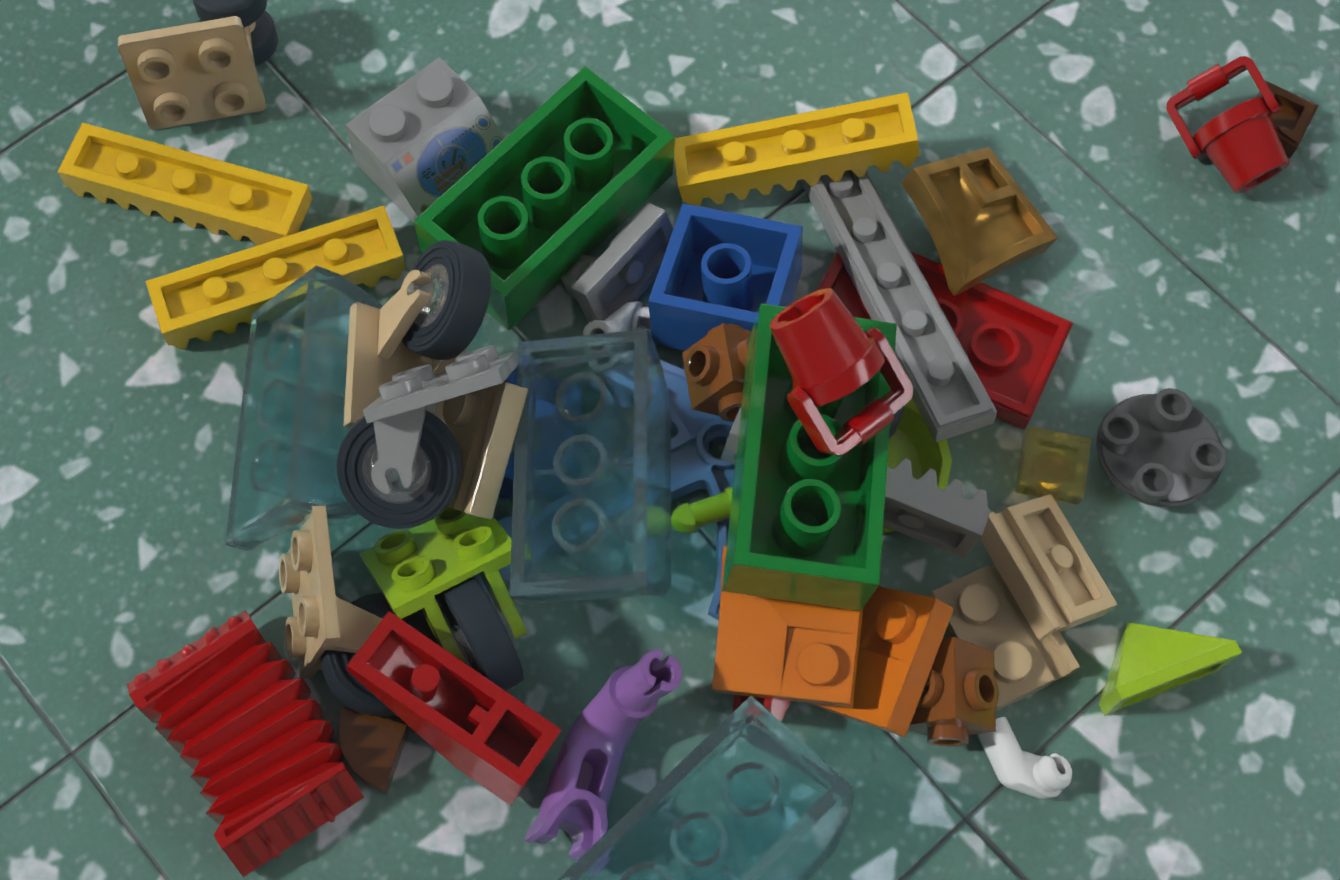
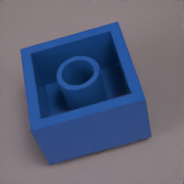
(720, 273)

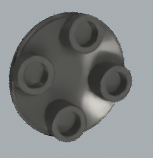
(1160, 449)

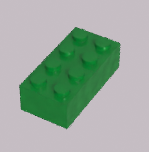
(552, 191)
(803, 518)

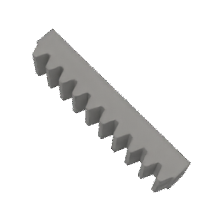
(919, 506)

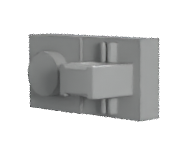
(624, 268)

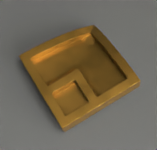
(976, 217)

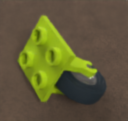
(444, 559)

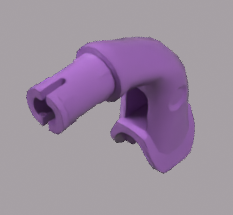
(594, 750)

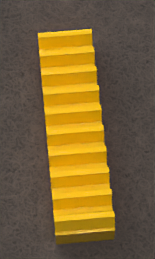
(796, 149)
(183, 185)
(234, 286)

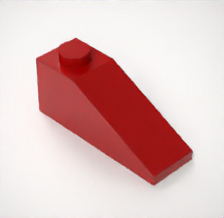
(454, 708)

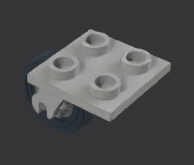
(400, 458)

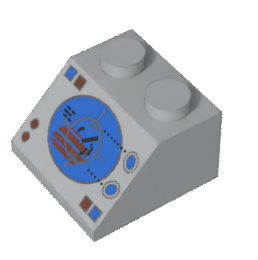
(422, 137)

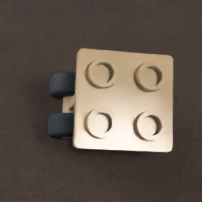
(202, 66)

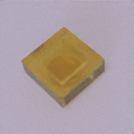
(1053, 465)

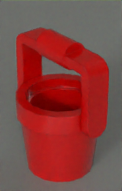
(1239, 140)
(829, 360)

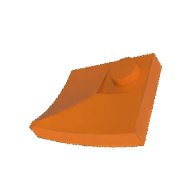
(786, 649)
(894, 658)

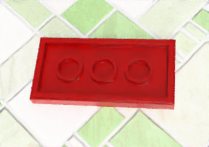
(1003, 336)

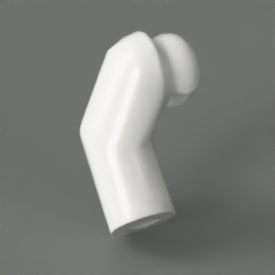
(628, 317)
(1024, 771)

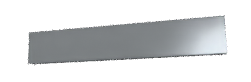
(897, 292)

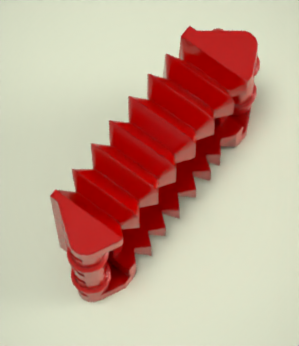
(249, 739)

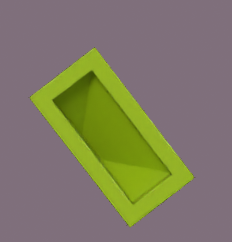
(1159, 660)

